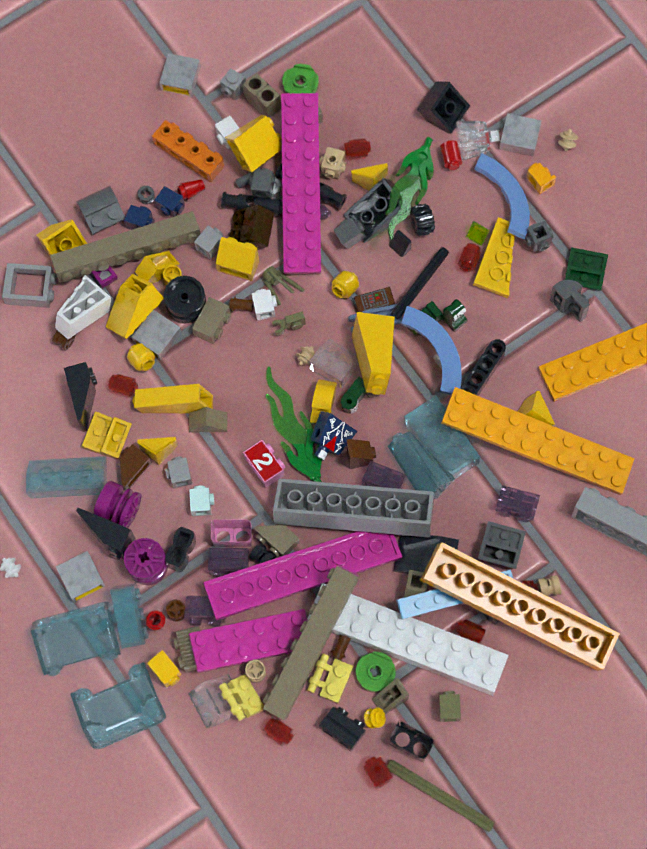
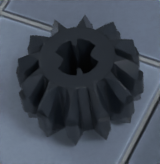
(422, 219)

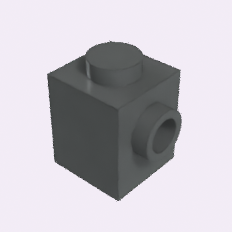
(262, 183)
(350, 232)

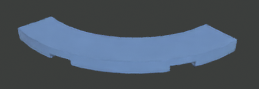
(512, 192)
(441, 343)

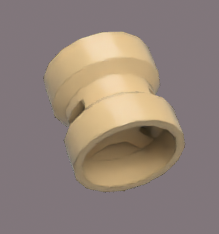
(549, 586)
(253, 668)

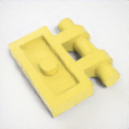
(336, 680)
(245, 695)

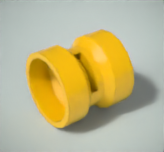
(170, 273)

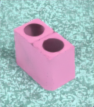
(227, 525)

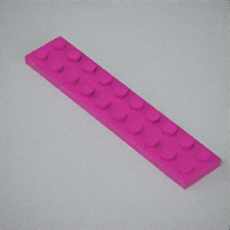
(301, 183)
(298, 571)

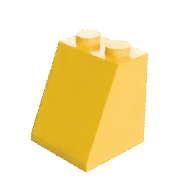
(255, 143)

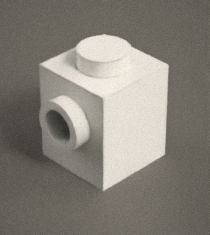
(225, 128)
(264, 304)

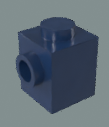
(169, 202)
(138, 217)

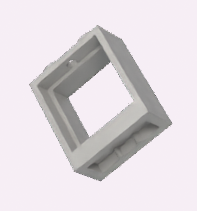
(9, 296)

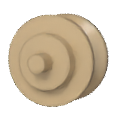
(568, 138)
(306, 355)

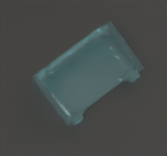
(75, 637)
(119, 709)

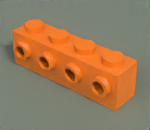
(188, 150)

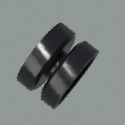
(184, 299)

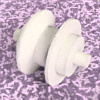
(10, 567)

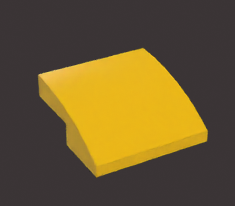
(106, 435)

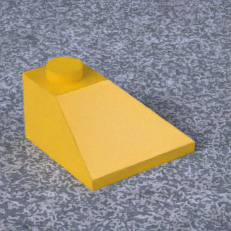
(61, 237)

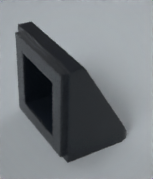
(400, 243)

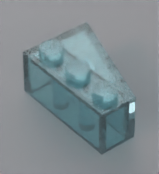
(129, 615)

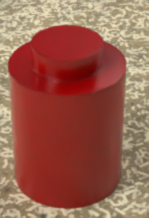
(451, 154)

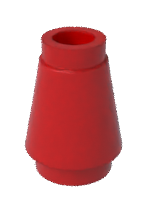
(190, 188)
(155, 616)

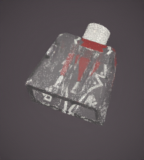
(474, 138)

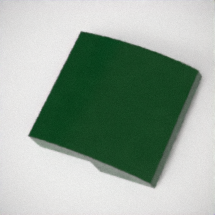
(586, 268)

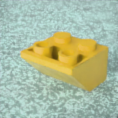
(237, 258)

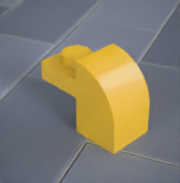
(323, 398)

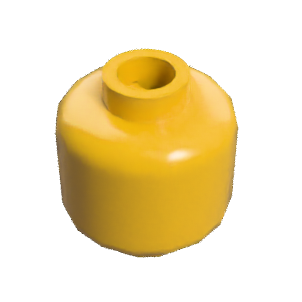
(345, 284)
(141, 357)

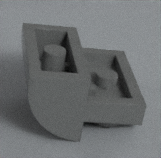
(101, 209)
(568, 296)
(502, 545)

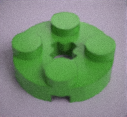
(298, 72)
(371, 661)

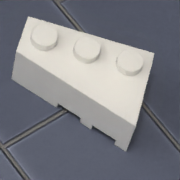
(82, 308)

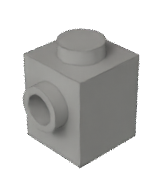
(232, 84)
(208, 241)
(178, 472)

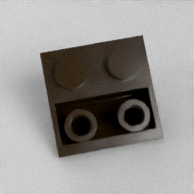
(252, 226)

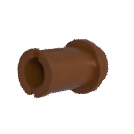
(240, 304)
(340, 647)

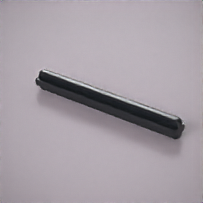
(420, 282)

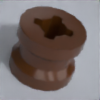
(65, 343)
(175, 606)

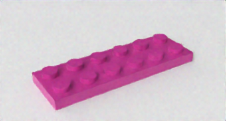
(246, 641)

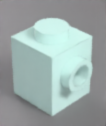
(201, 501)

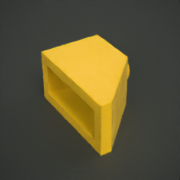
(153, 265)
(164, 669)

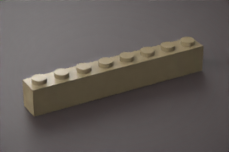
(125, 247)
(311, 642)

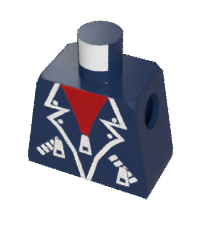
(331, 435)

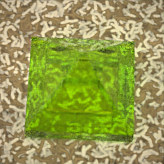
(477, 233)

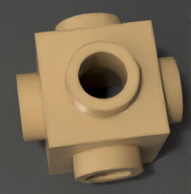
(333, 163)

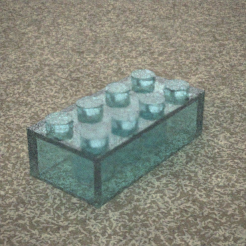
(443, 442)

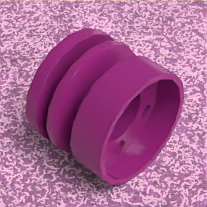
(118, 505)
(150, 571)

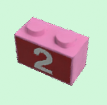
(264, 463)

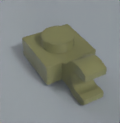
(292, 322)

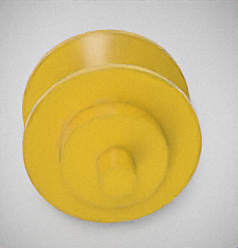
(374, 717)

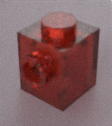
(377, 772)

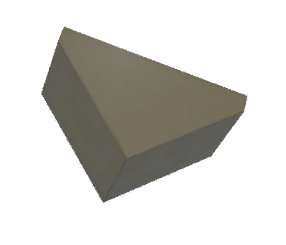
(208, 420)
(391, 696)

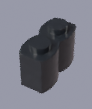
(178, 554)

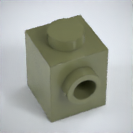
(449, 707)

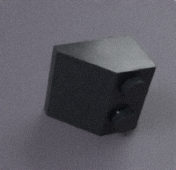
(443, 106)

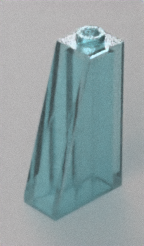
(419, 464)

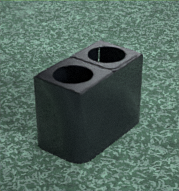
(405, 728)

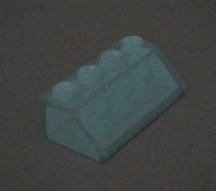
(66, 477)

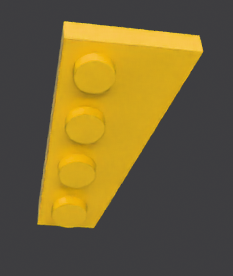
(495, 266)

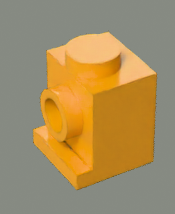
(540, 177)

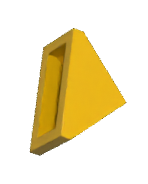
(369, 176)
(536, 408)
(158, 448)

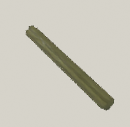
(440, 795)

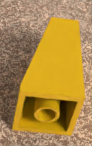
(373, 346)

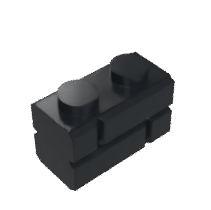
(342, 728)

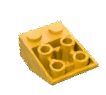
(132, 305)

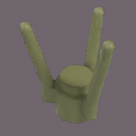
(275, 277)

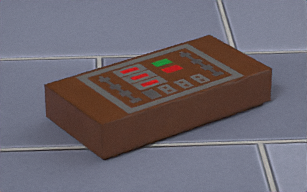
(374, 299)

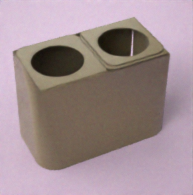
(266, 108)

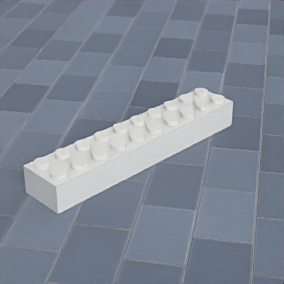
(420, 644)

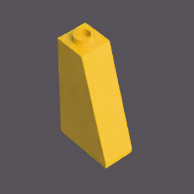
(172, 399)

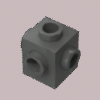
(539, 236)

